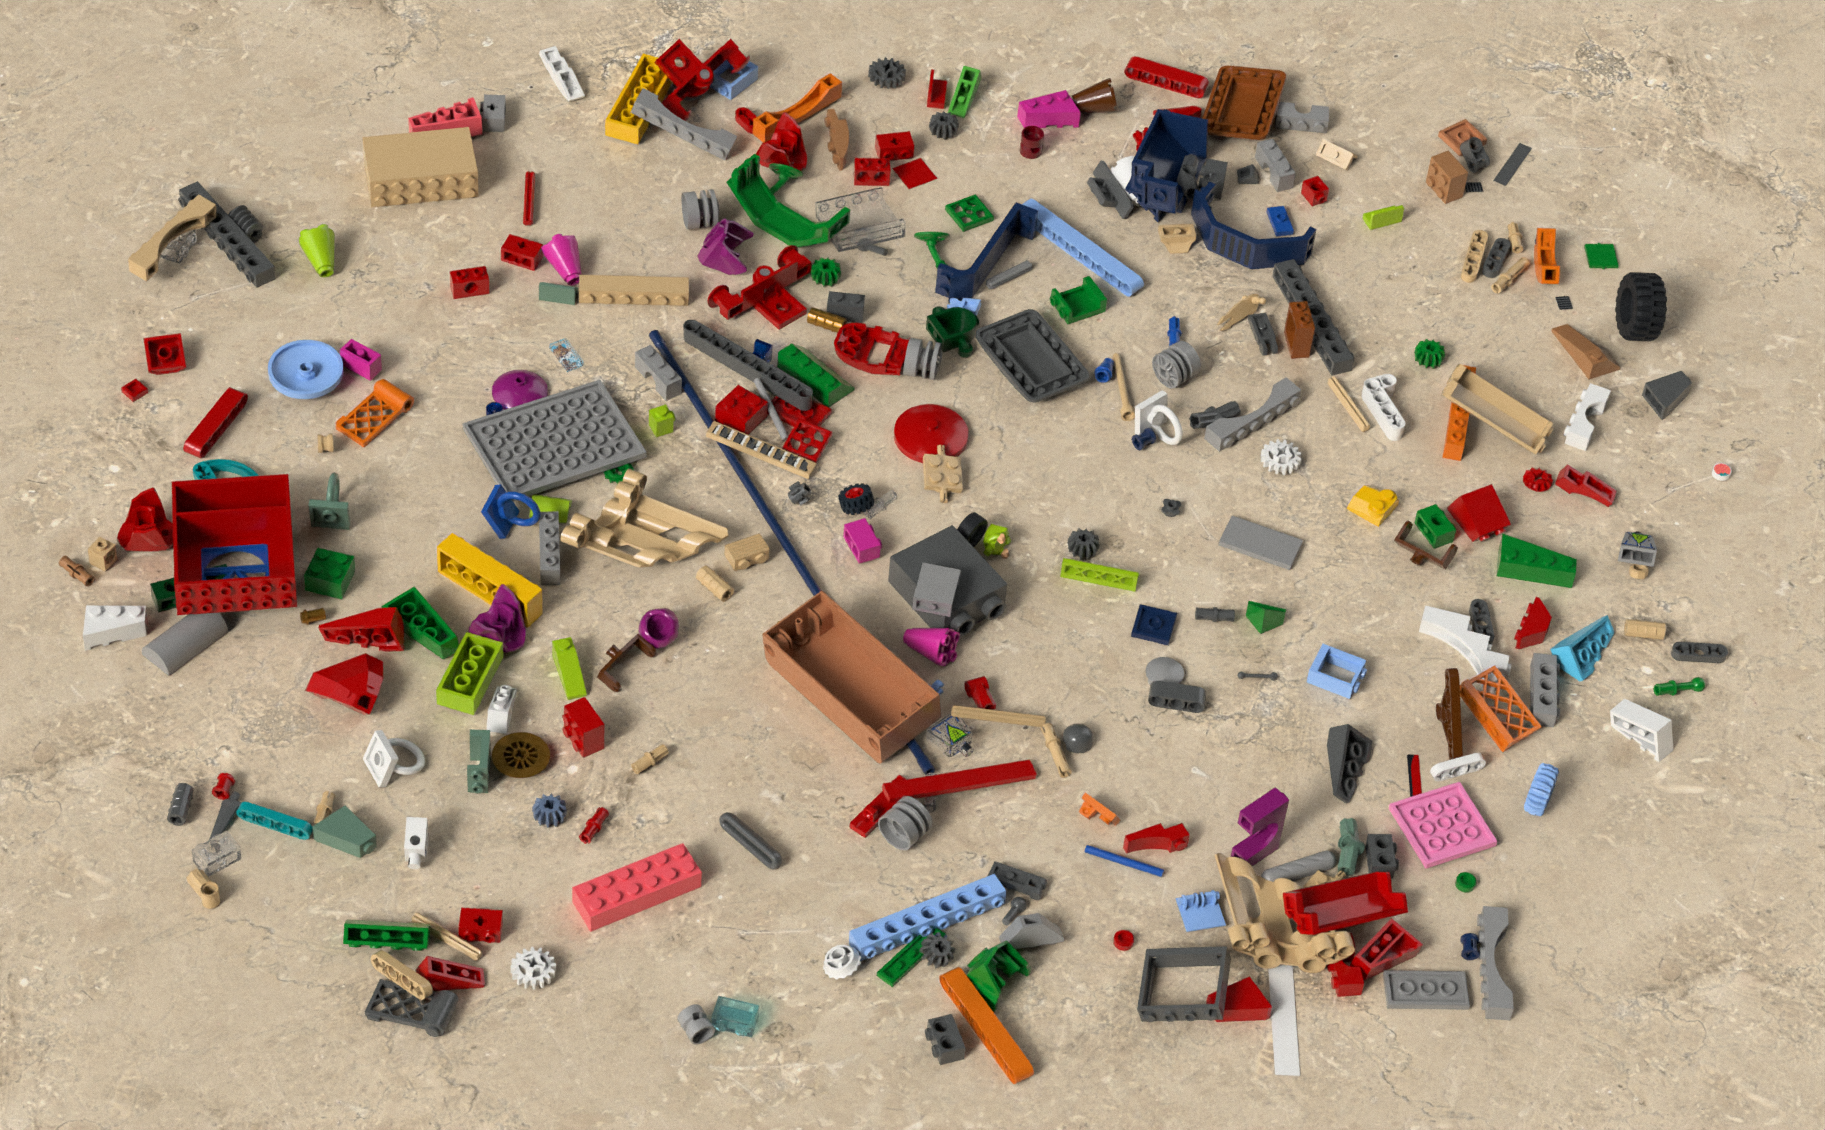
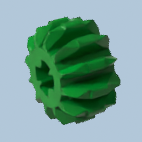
(825, 271)
(1429, 353)

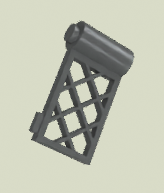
(435, 1018)

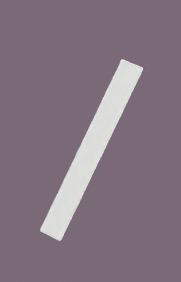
(1284, 1021)

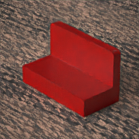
(936, 92)

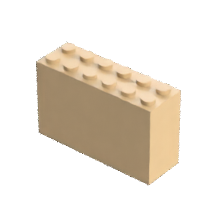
(420, 167)

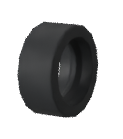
(973, 528)

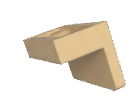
(1335, 154)

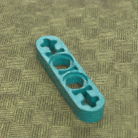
(274, 820)

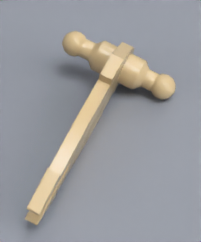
(1239, 311)

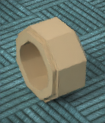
(1638, 571)

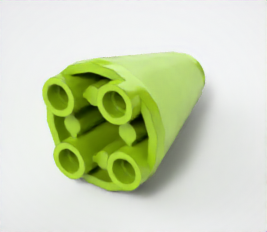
(319, 248)

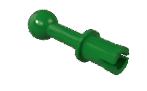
(1696, 684)

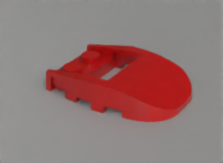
(855, 343)

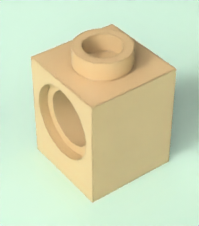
(102, 554)

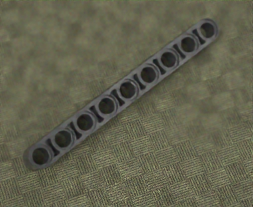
(748, 364)

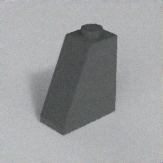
(1666, 393)

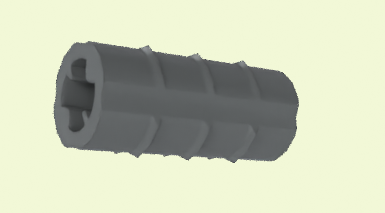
(180, 804)

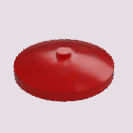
(927, 426)

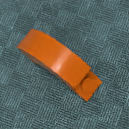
(1544, 257)

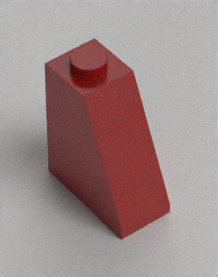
(1243, 1002)

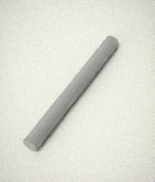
(771, 409)

